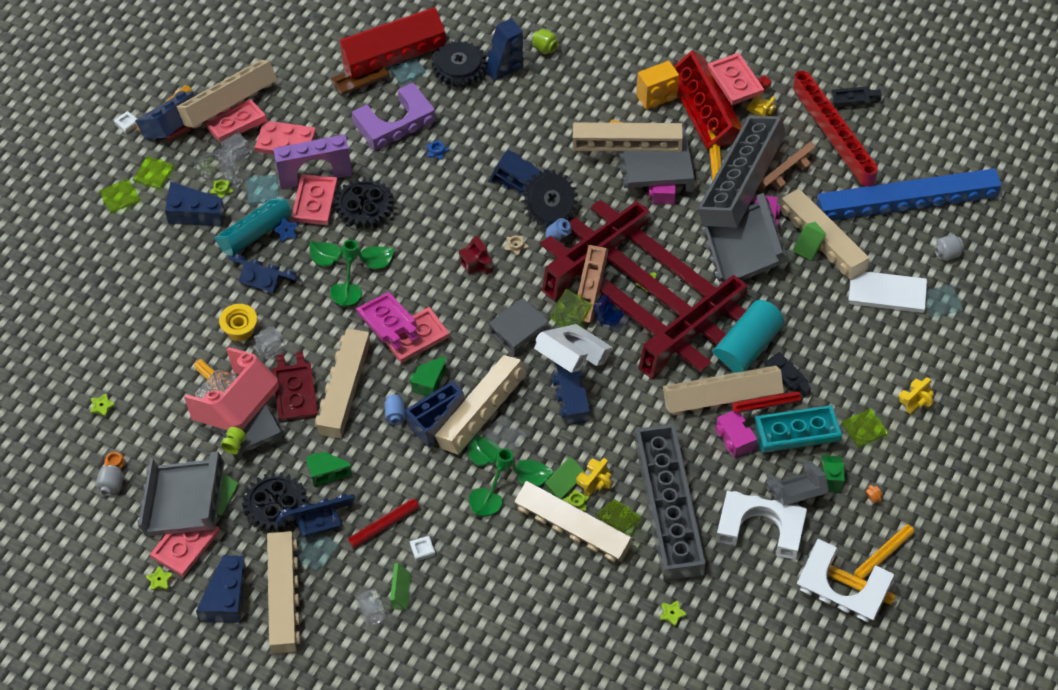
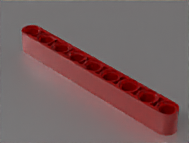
(835, 128)

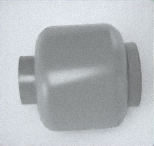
(949, 247)
(109, 480)

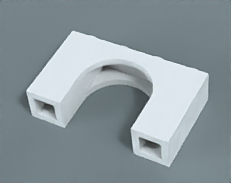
(571, 346)
(741, 507)
(865, 603)

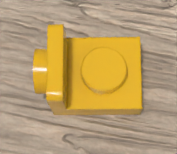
(761, 106)

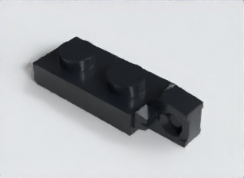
(855, 96)
(791, 376)

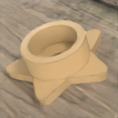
(515, 240)

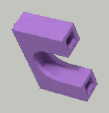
(381, 133)
(291, 157)

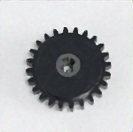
(459, 64)
(537, 197)

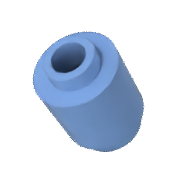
(559, 229)
(394, 409)

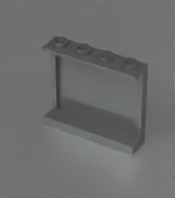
(657, 167)
(750, 246)
(181, 496)

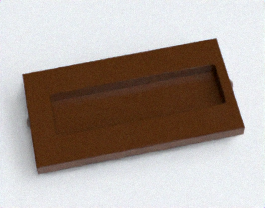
(344, 83)

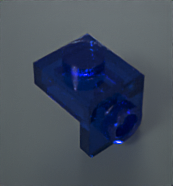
(606, 313)

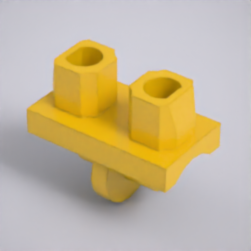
(920, 395)
(597, 479)

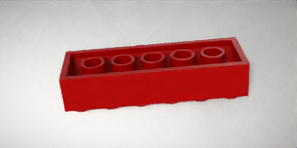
(392, 42)
(706, 102)

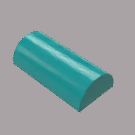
(253, 226)
(749, 336)
(797, 429)

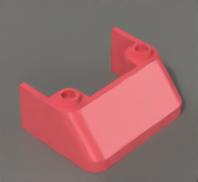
(241, 399)

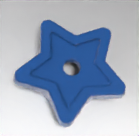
(434, 146)
(281, 229)

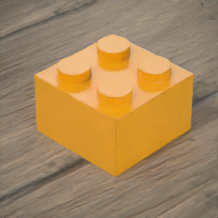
(657, 85)

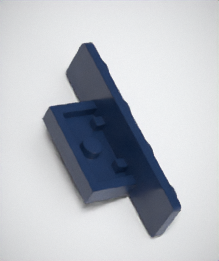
(260, 276)
(316, 517)

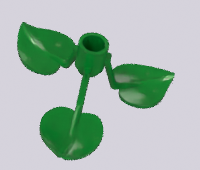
(326, 253)
(480, 452)

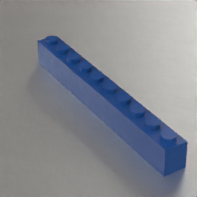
(909, 194)

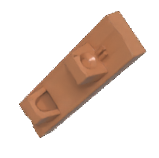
(798, 159)
(592, 277)

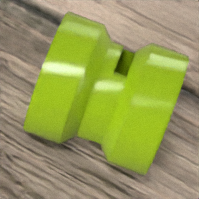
(233, 440)

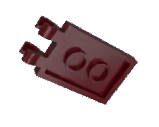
(296, 389)

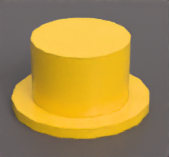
(238, 321)

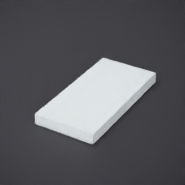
(888, 291)

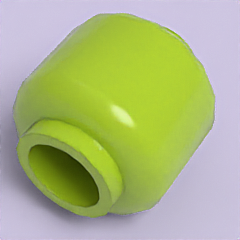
(544, 41)

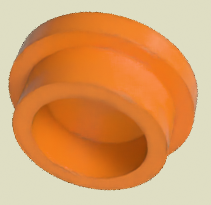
(115, 459)
(874, 494)

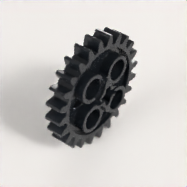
(353, 197)
(259, 512)

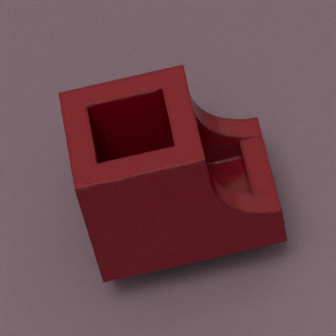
(475, 257)

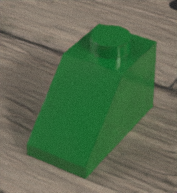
(428, 376)
(327, 468)
(834, 469)

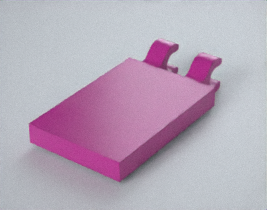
(388, 319)

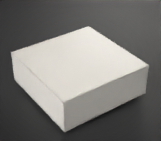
(126, 122)
(422, 548)

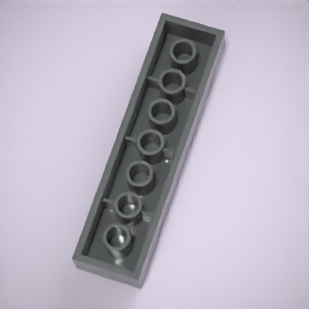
(741, 171)
(669, 502)

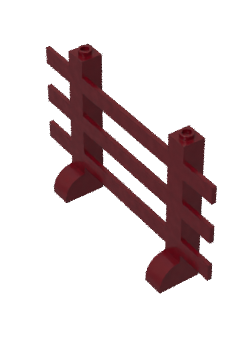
(668, 338)

